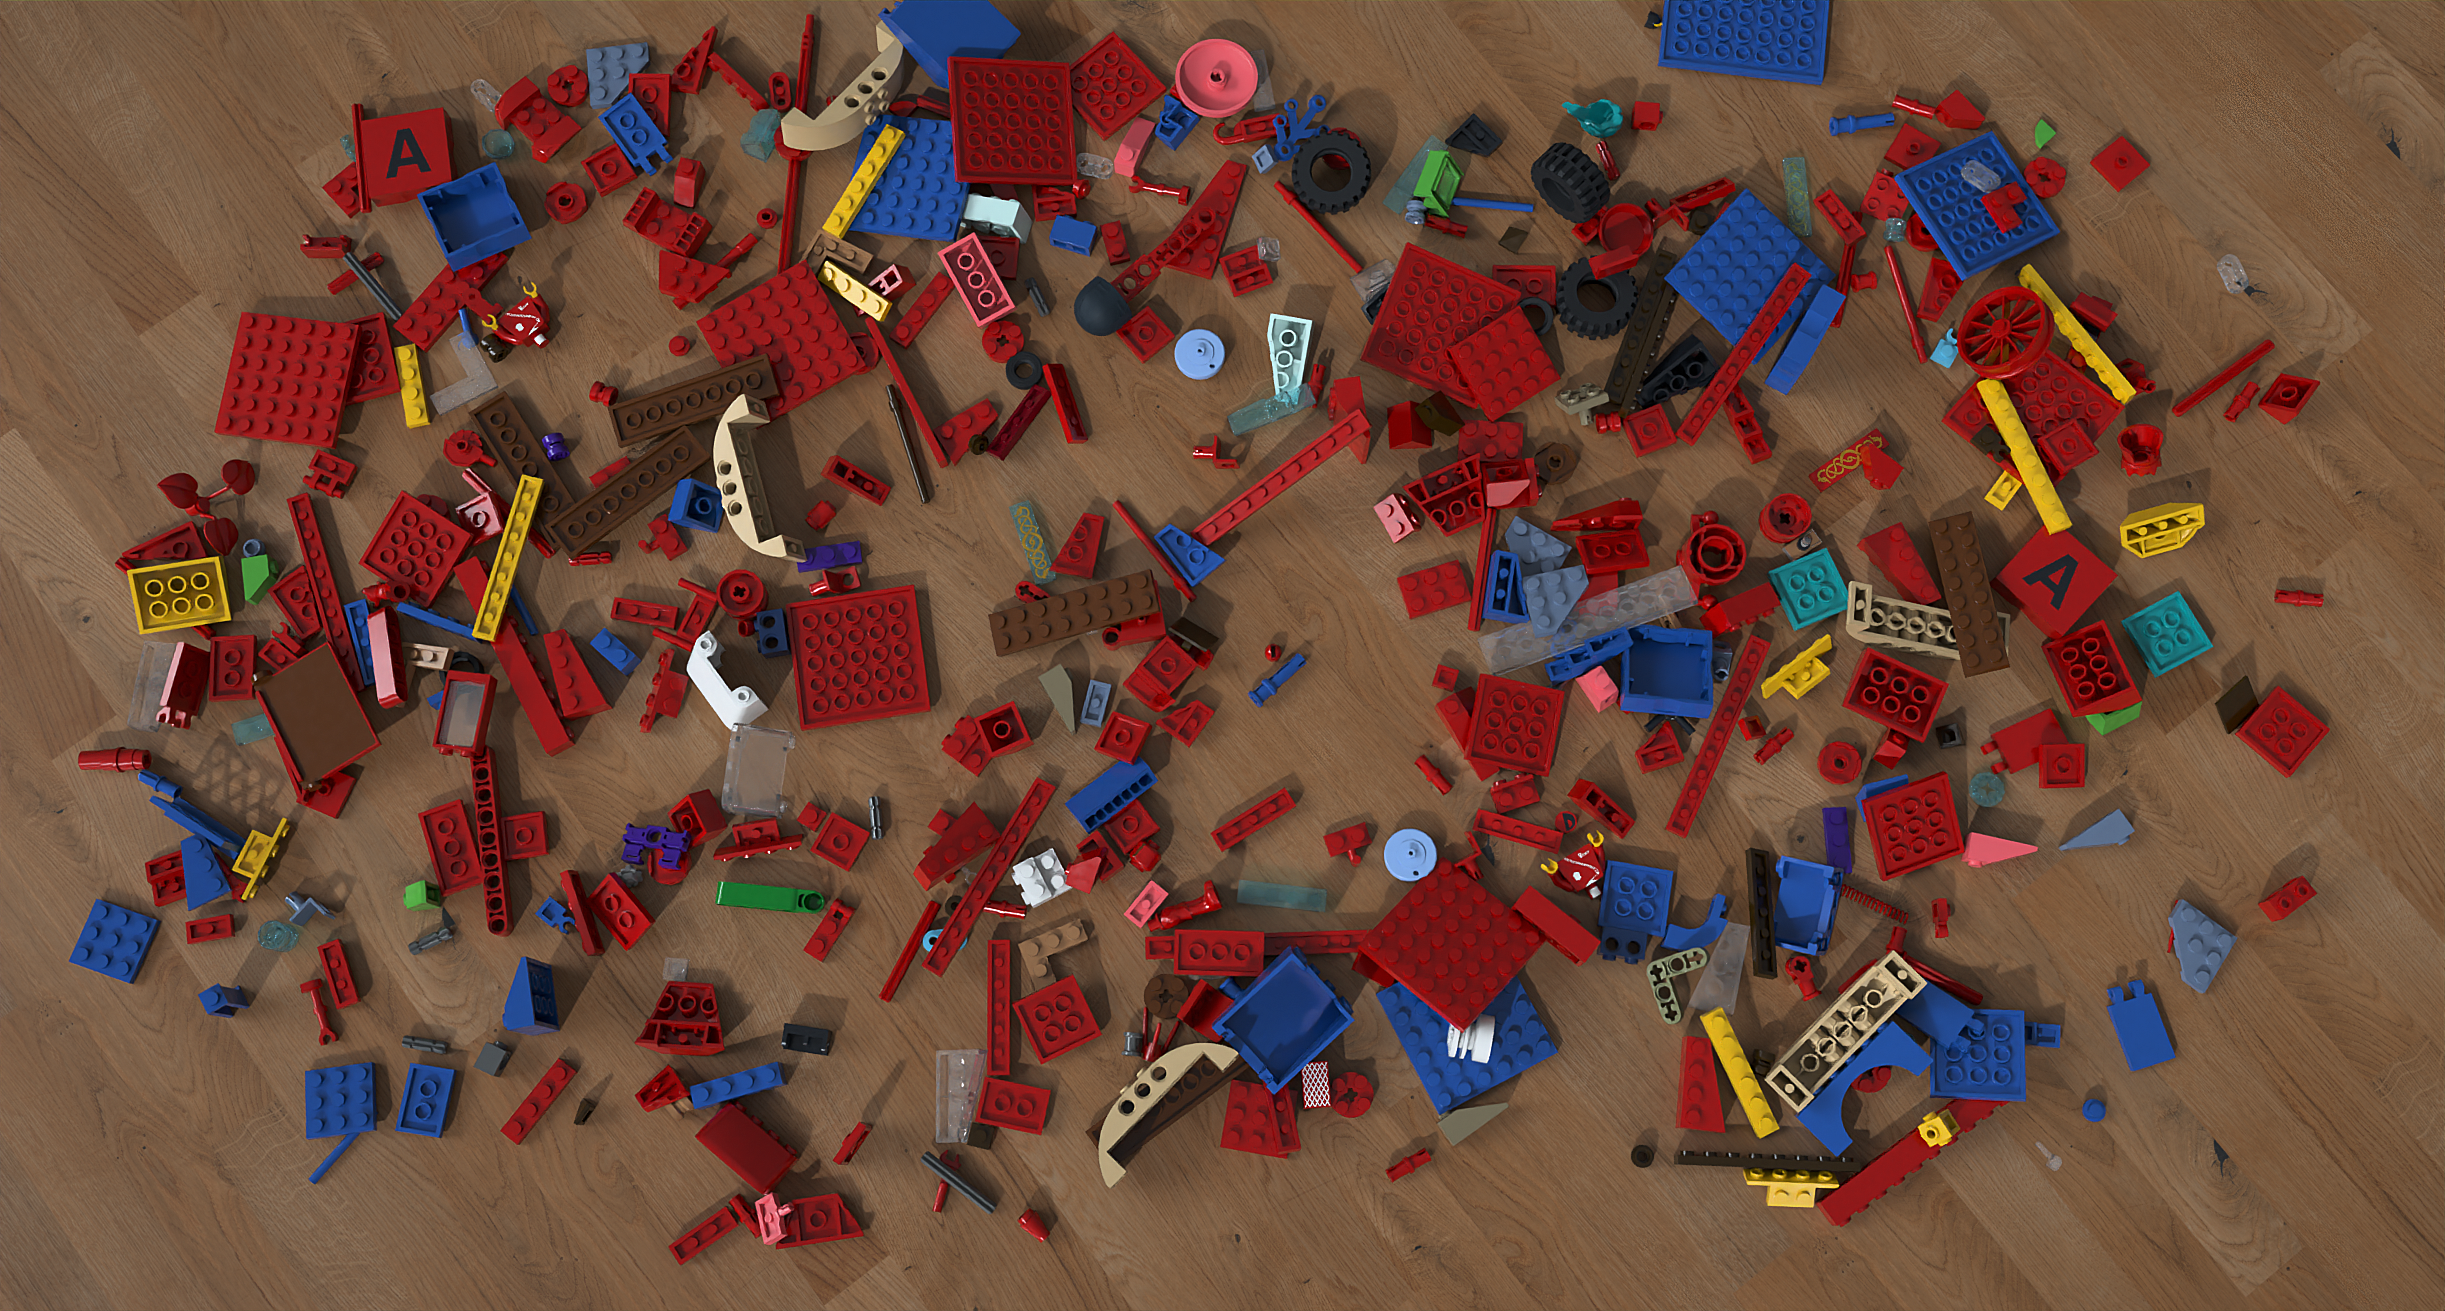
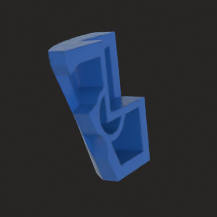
(1175, 123)

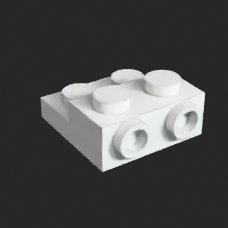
(1041, 878)

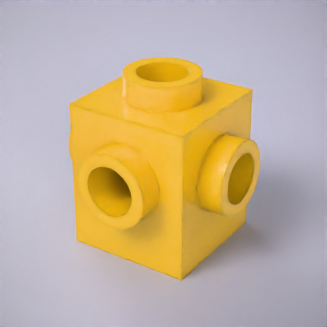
(1938, 1128)

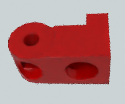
(475, 302)

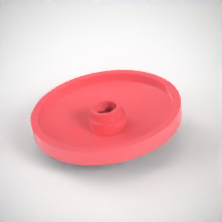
(1216, 78)

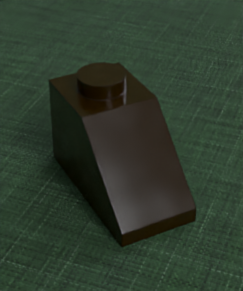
(1439, 414)

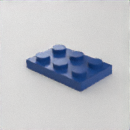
(426, 1100)

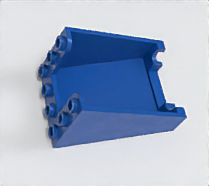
(949, 28)
(1284, 1018)

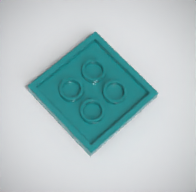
(1809, 589)
(2167, 634)

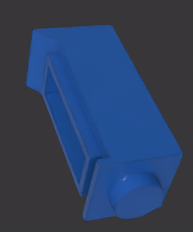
(219, 998)

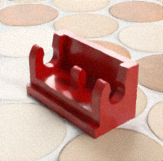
(326, 246)

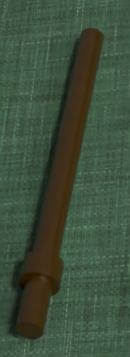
(895, 406)

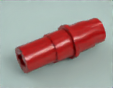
(115, 759)

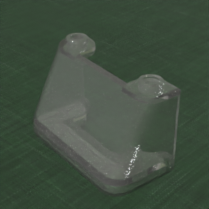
(756, 771)

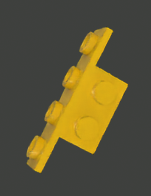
(1802, 672)
(256, 855)
(1790, 1187)

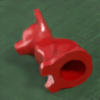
(396, 591)

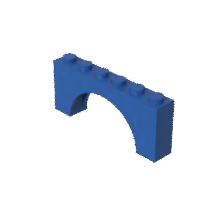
(1886, 1047)

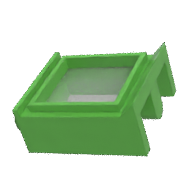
(1438, 182)

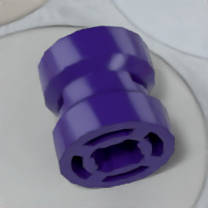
(555, 445)

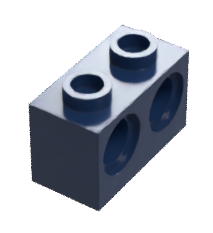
(777, 632)
(1622, 938)

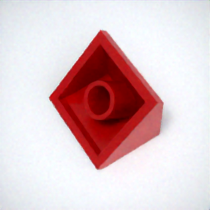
(2288, 396)
(1406, 427)

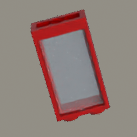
(464, 713)

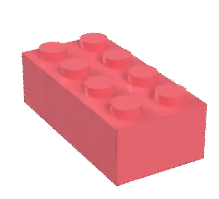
(977, 280)

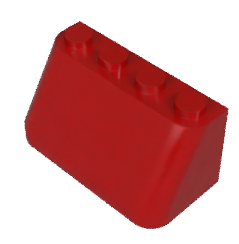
(748, 1147)

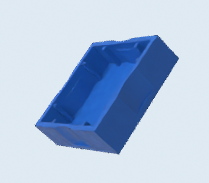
(474, 216)
(1805, 339)
(1667, 672)

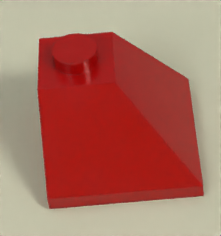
(1503, 481)

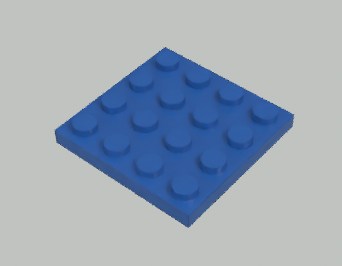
(1992, 1065)

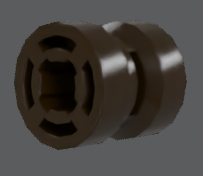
(496, 349)
(1761, 1068)

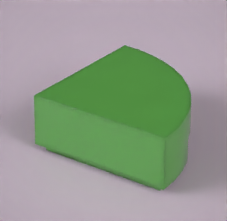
(2043, 133)

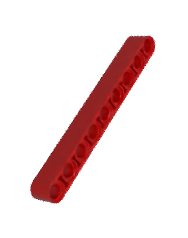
(487, 851)

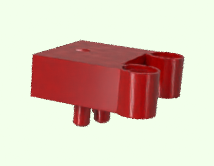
(1137, 630)

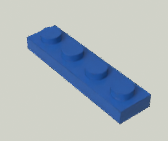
(357, 618)
(433, 618)

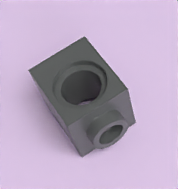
(493, 1058)

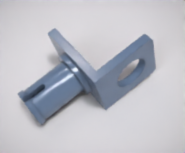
(1721, 660)
(306, 909)

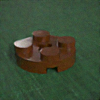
(1565, 468)
(1156, 987)

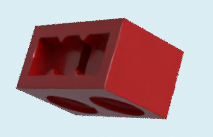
(2287, 898)

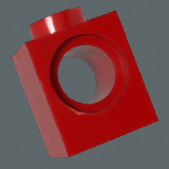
(1646, 116)

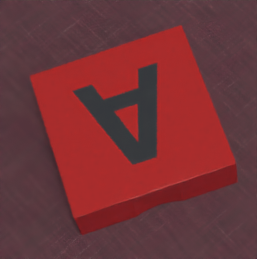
(408, 155)
(2053, 580)

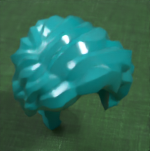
(1598, 118)

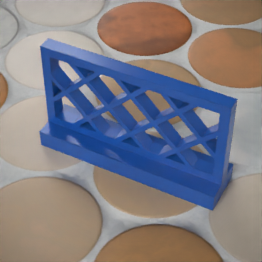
(199, 822)

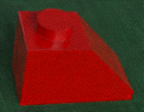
(1958, 112)
(688, 182)
(1879, 467)
(1085, 870)

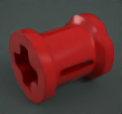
(1863, 281)

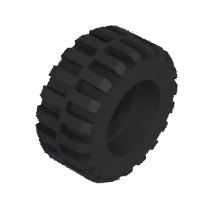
(1338, 145)
(1570, 182)
(1589, 322)

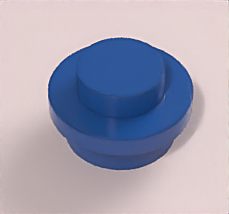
(2093, 1110)

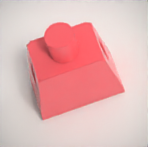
(1598, 688)

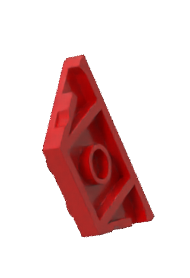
(688, 277)
(819, 1221)

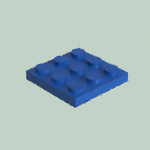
(1635, 898)
(114, 941)
(340, 1100)

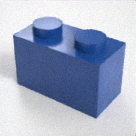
(1073, 235)
(615, 652)

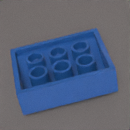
(532, 1000)

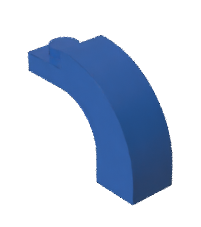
(1682, 939)

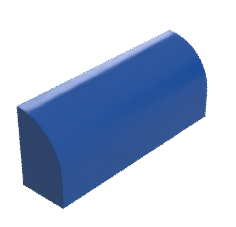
(1110, 793)

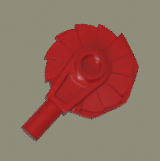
(465, 449)

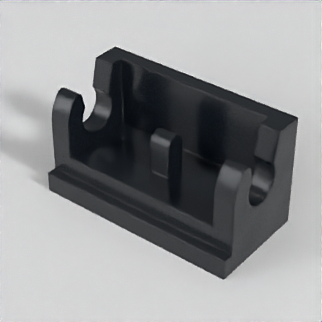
(806, 1039)

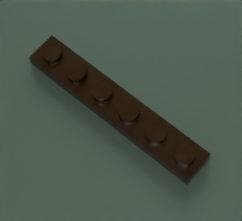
(1761, 914)

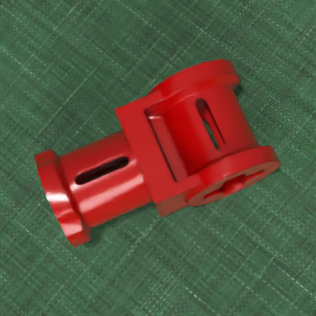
(1802, 977)

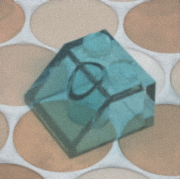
(759, 138)

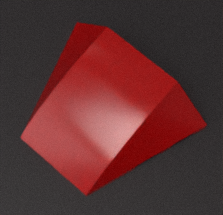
(1451, 495)
(684, 1021)

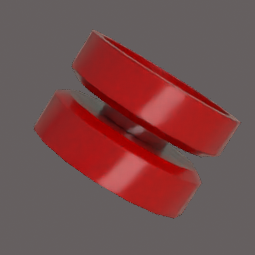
(735, 585)

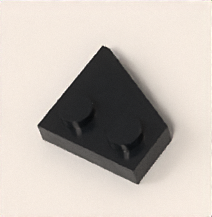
(1475, 138)

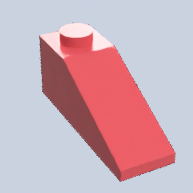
(1133, 147)
(1985, 849)

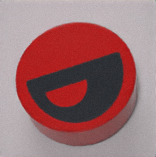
(1565, 822)

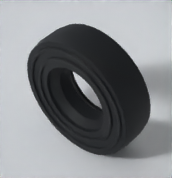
(1020, 358)

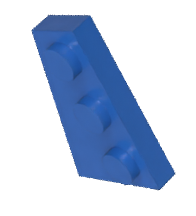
(1188, 554)
(202, 872)

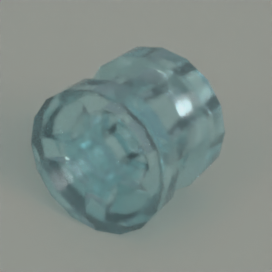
(1894, 230)

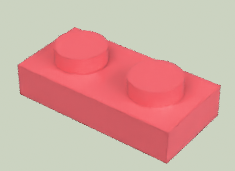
(1146, 904)

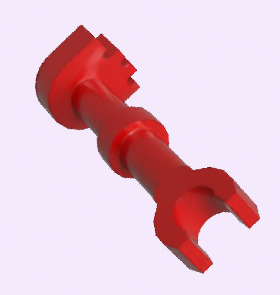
(1183, 194)
(320, 1009)

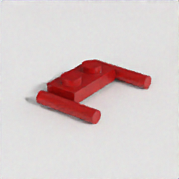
(695, 618)

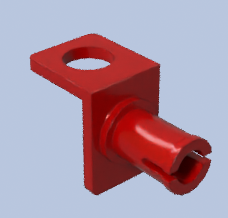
(1663, 215)
(2136, 376)
(1213, 452)
(835, 582)
(1469, 861)

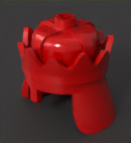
(2140, 449)

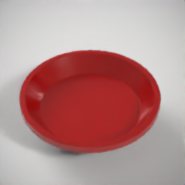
(1624, 226)

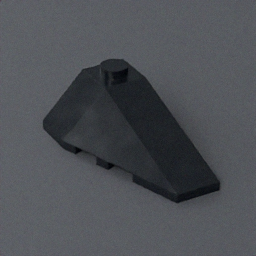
(1683, 369)

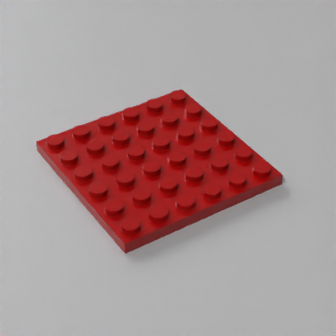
(1012, 121)
(1426, 313)
(797, 330)
(288, 380)
(2044, 400)
(858, 657)
(1452, 944)

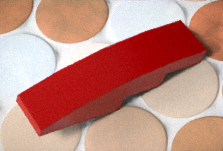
(1745, 426)

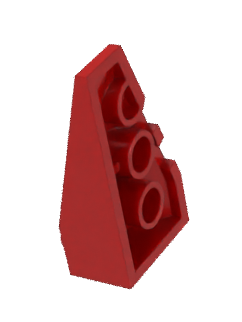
(1614, 516)
(1456, 715)

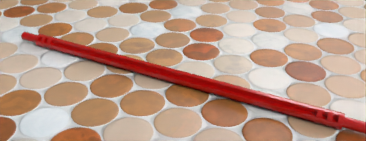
(795, 165)

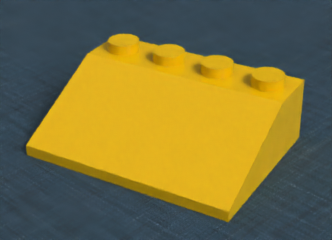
(180, 594)

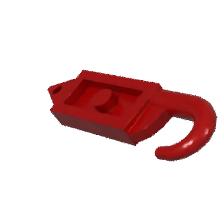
(1250, 130)

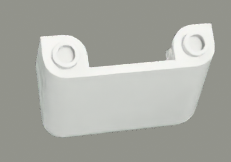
(732, 707)

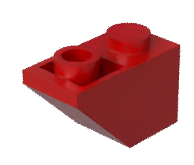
(1891, 748)

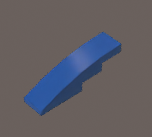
(1592, 654)
(2042, 1035)

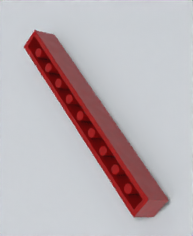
(519, 664)
(1896, 1162)

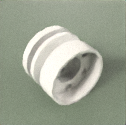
(1476, 1038)

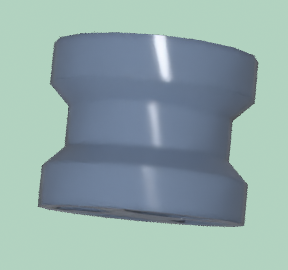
(1415, 212)

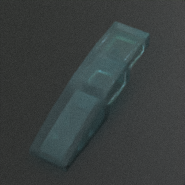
(1407, 182)
(1272, 409)

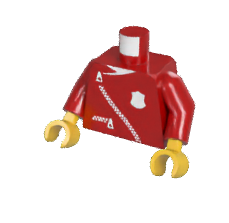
(524, 322)
(1580, 868)

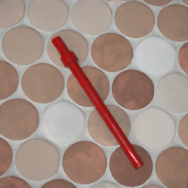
(1291, 199)
(1917, 341)
(1179, 581)

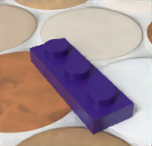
(831, 556)
(1837, 838)

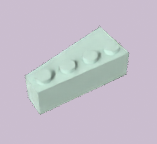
(997, 215)

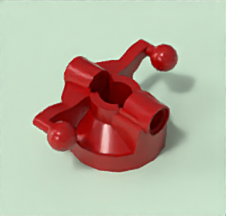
(1714, 539)

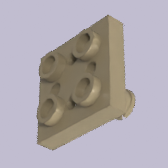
(1582, 401)

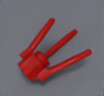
(1153, 1050)

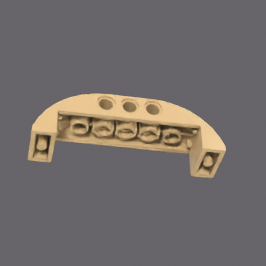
(856, 105)
(741, 481)
(1904, 624)
(1843, 1029)
(1119, 1124)

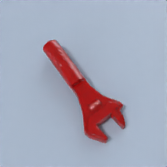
(237, 885)
(943, 1186)

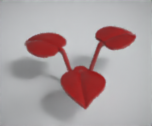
(181, 490)

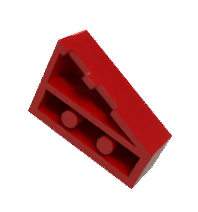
(1740, 610)

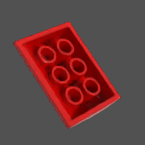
(1343, 400)
(2091, 671)
(1894, 694)

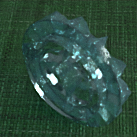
(1980, 796)

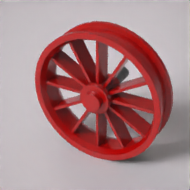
(2005, 332)

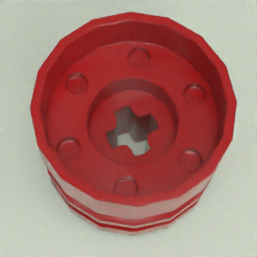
(1794, 511)

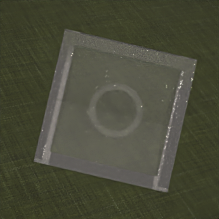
(1373, 279)

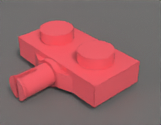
(772, 1217)

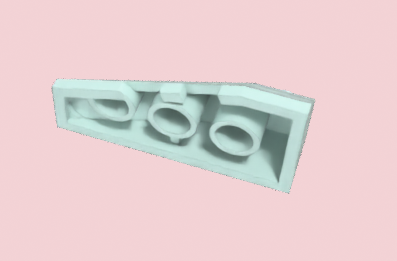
(1289, 349)

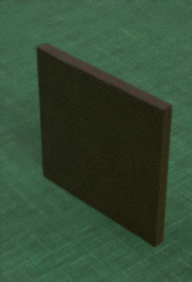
(1193, 635)
(2237, 704)

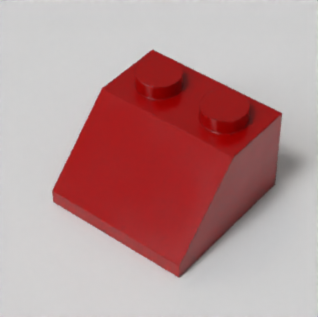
(1004, 730)
(698, 816)

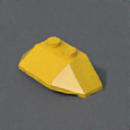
(2161, 528)

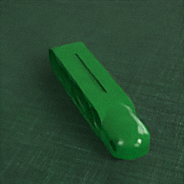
(769, 898)

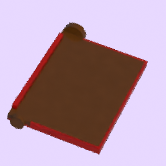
(316, 715)

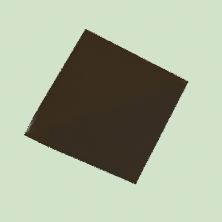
(1513, 239)
(1950, 736)
(584, 1111)

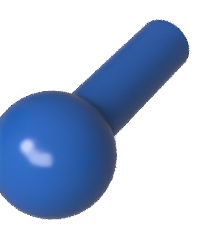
(466, 324)

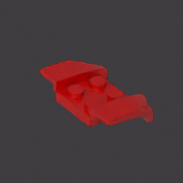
(535, 118)
(1165, 671)

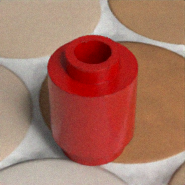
(820, 515)

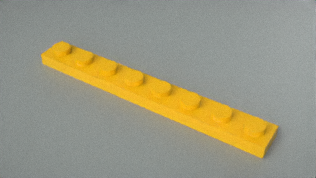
(2078, 336)
(2024, 455)
(508, 558)

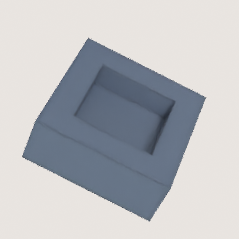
(1265, 159)

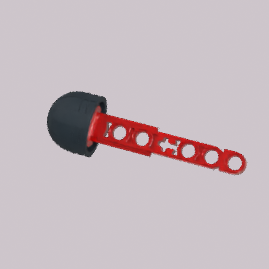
(1103, 307)

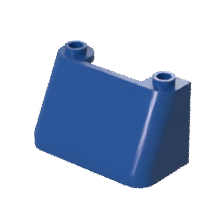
(1806, 905)

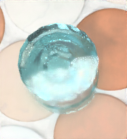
(277, 936)

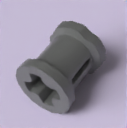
(1132, 1044)

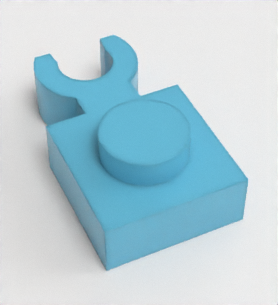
(1945, 350)

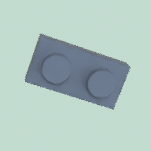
(1095, 703)

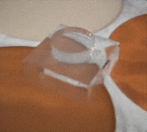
(1268, 249)
(675, 969)

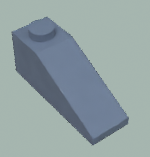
(2105, 832)

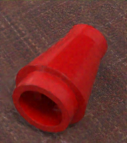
(1032, 1223)

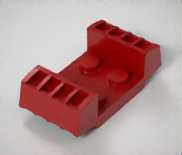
(666, 224)

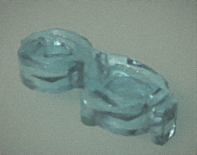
(348, 149)

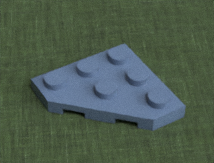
(610, 71)
(1535, 548)
(1553, 597)
(2198, 945)

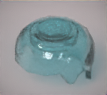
(498, 144)

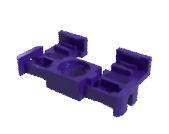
(670, 842)

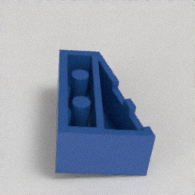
(1504, 590)

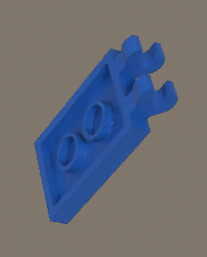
(635, 133)
(1940, 1017)
(2139, 1027)

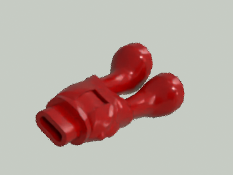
(1185, 910)

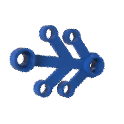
(1297, 129)

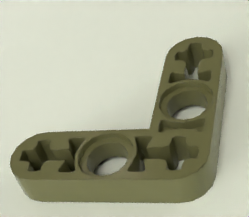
(1669, 972)

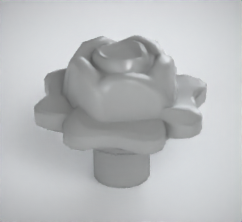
(630, 876)

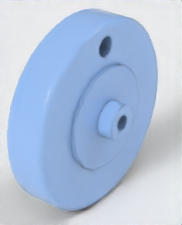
(1200, 354)
(1410, 855)

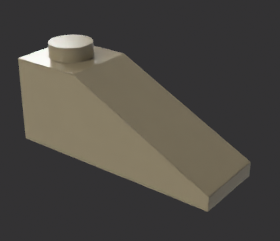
(1060, 691)
(1463, 1122)

